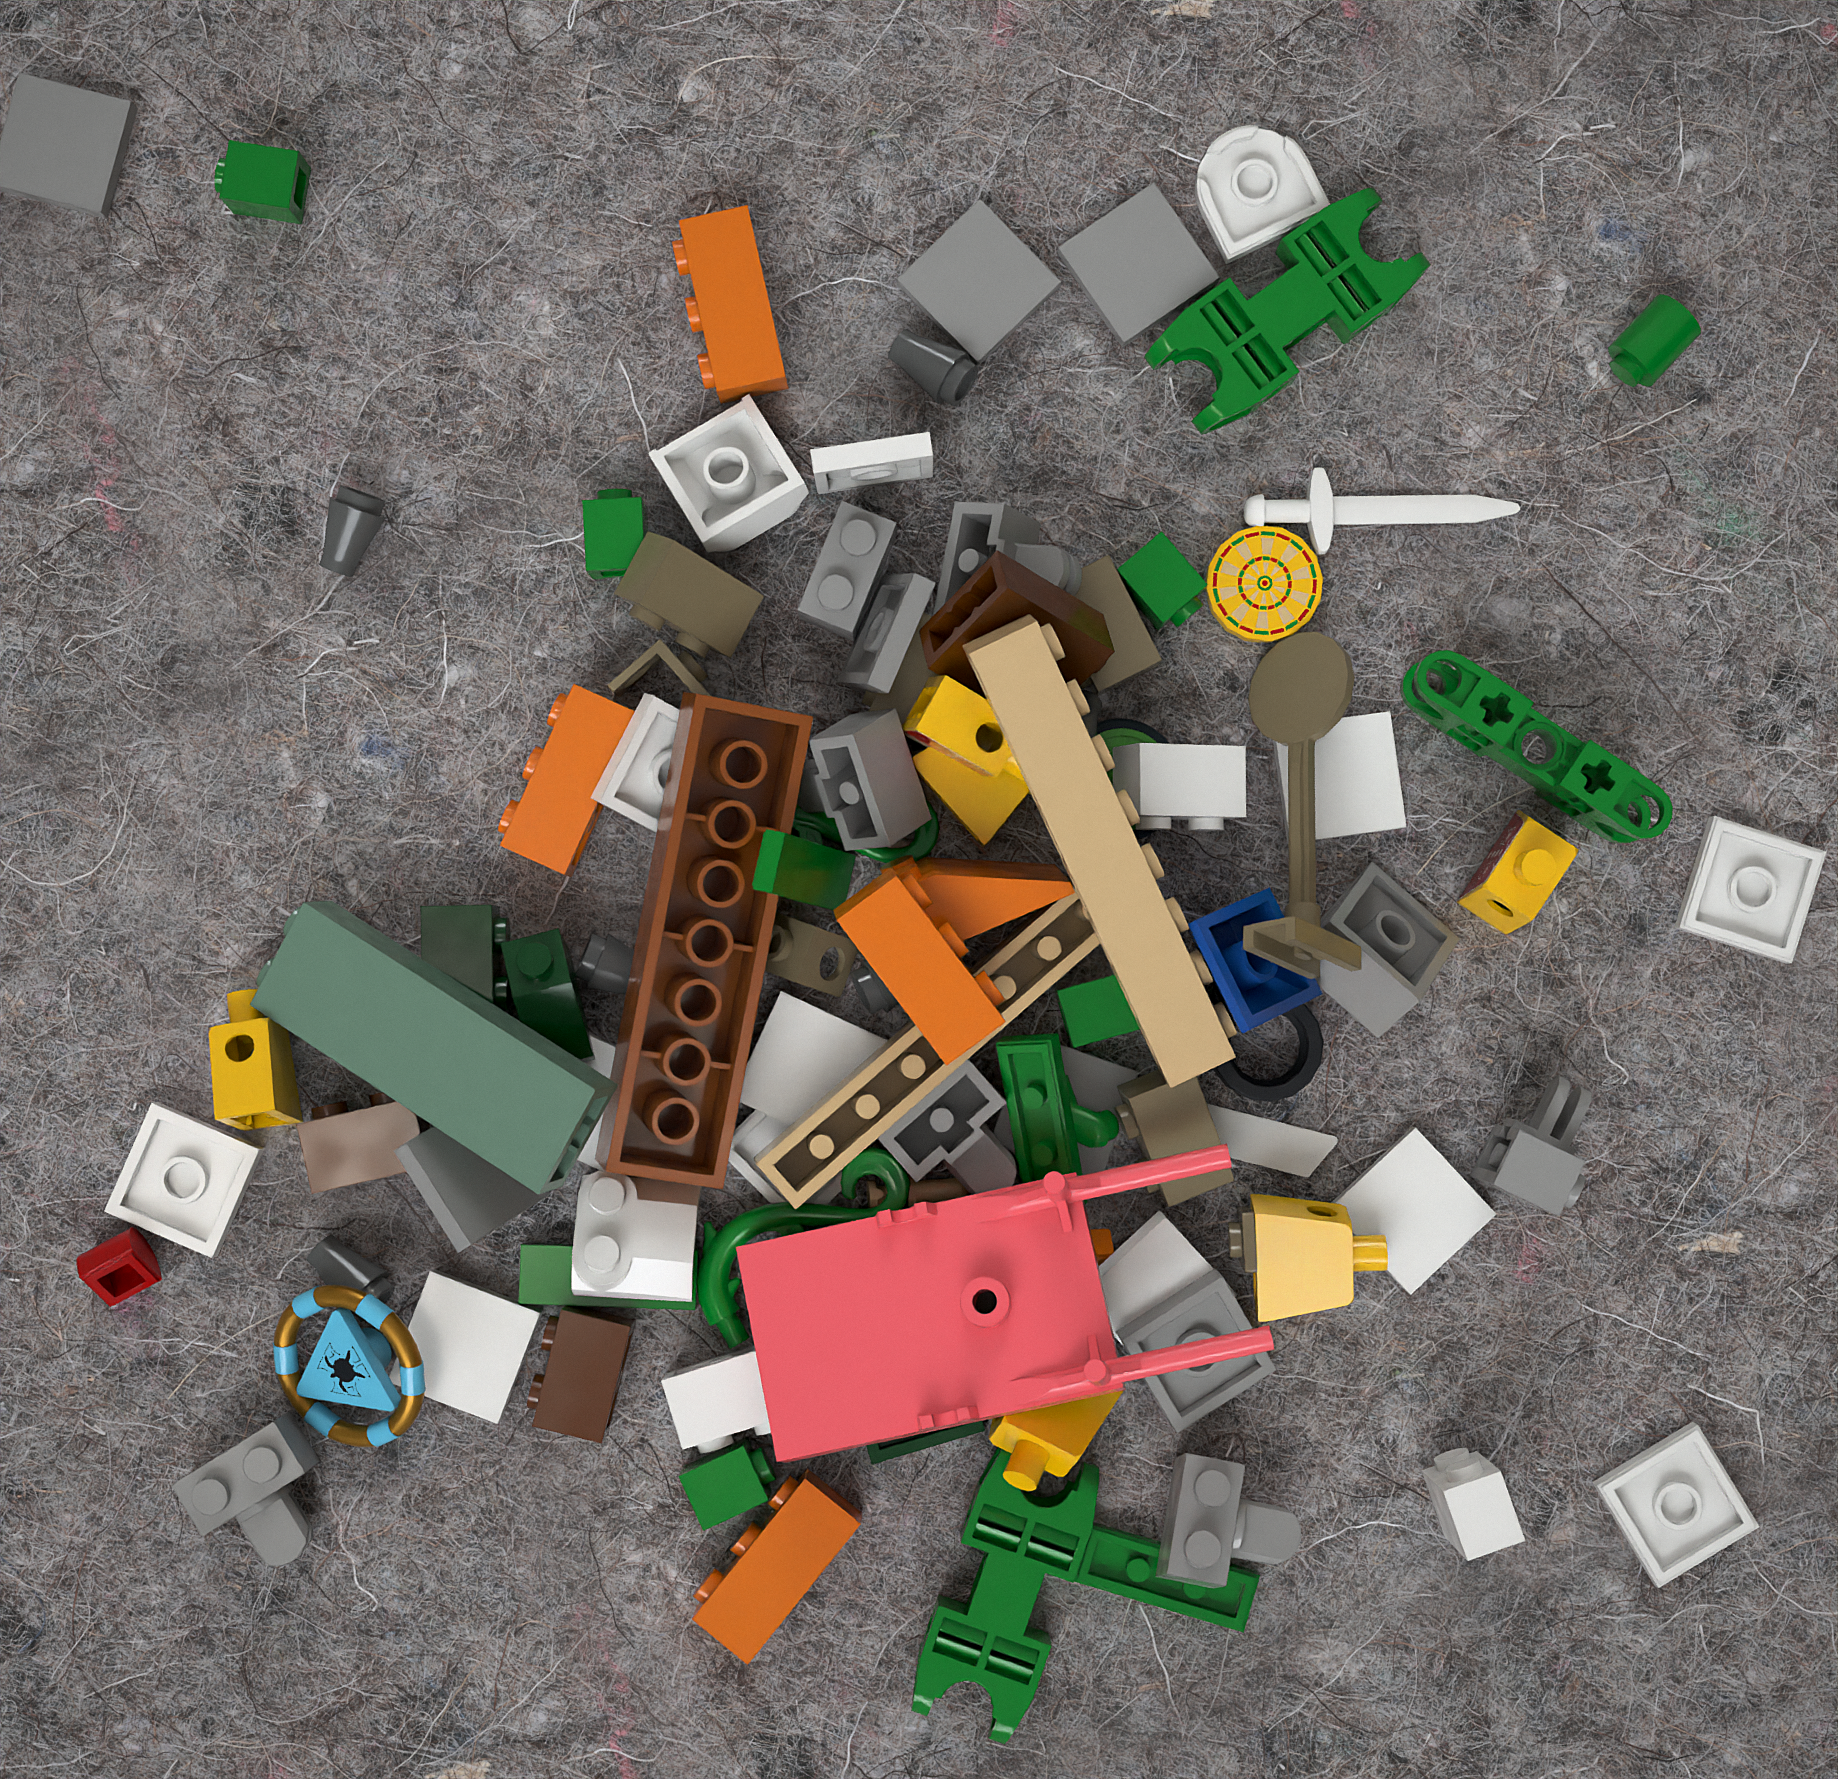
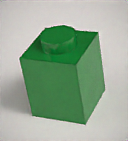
(263, 181)
(613, 531)
(1162, 583)
(1095, 1011)
(727, 1482)

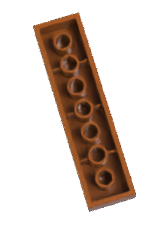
(701, 942)

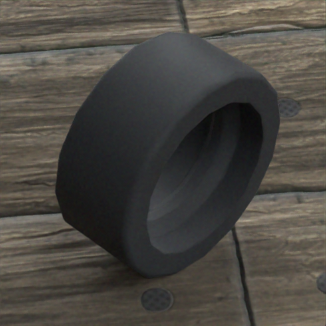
(1293, 1080)

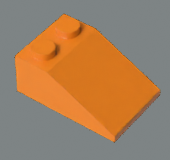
(982, 892)

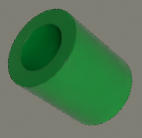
(1653, 341)

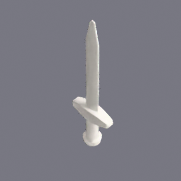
(1324, 510)

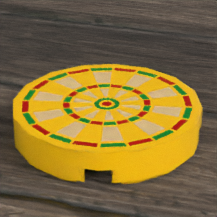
(1263, 584)

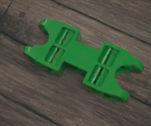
(1325, 282)
(1573, 776)
(989, 1634)

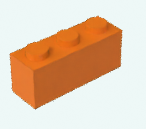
(730, 305)
(557, 807)
(921, 964)
(775, 1564)

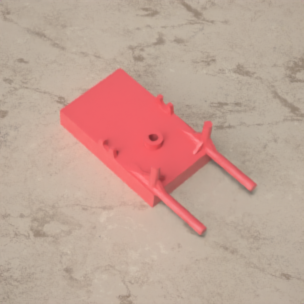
(878, 1325)

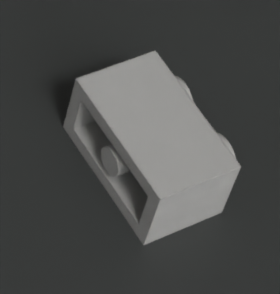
(847, 570)

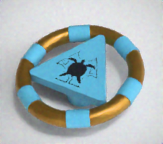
(350, 1365)

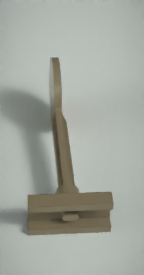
(1296, 701)

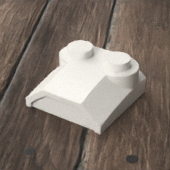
(731, 477)
(634, 1238)

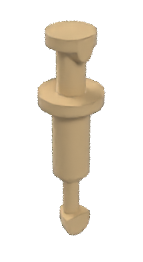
(924, 1190)

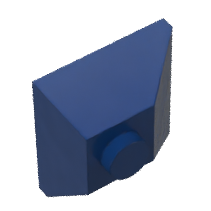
(1247, 983)

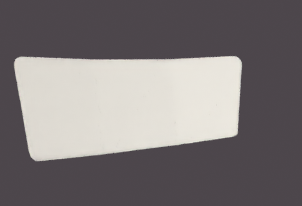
(1271, 1142)

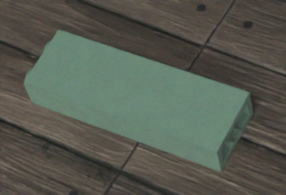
(432, 1045)

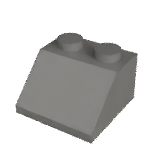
(1399, 950)

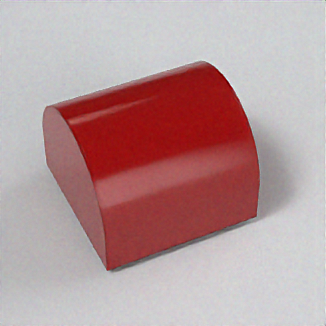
(119, 1267)

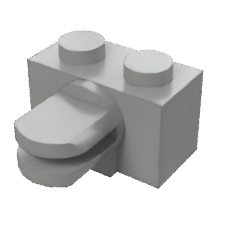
(984, 528)
(864, 780)
(952, 1130)
(1537, 1159)
(255, 1488)
(1212, 1524)

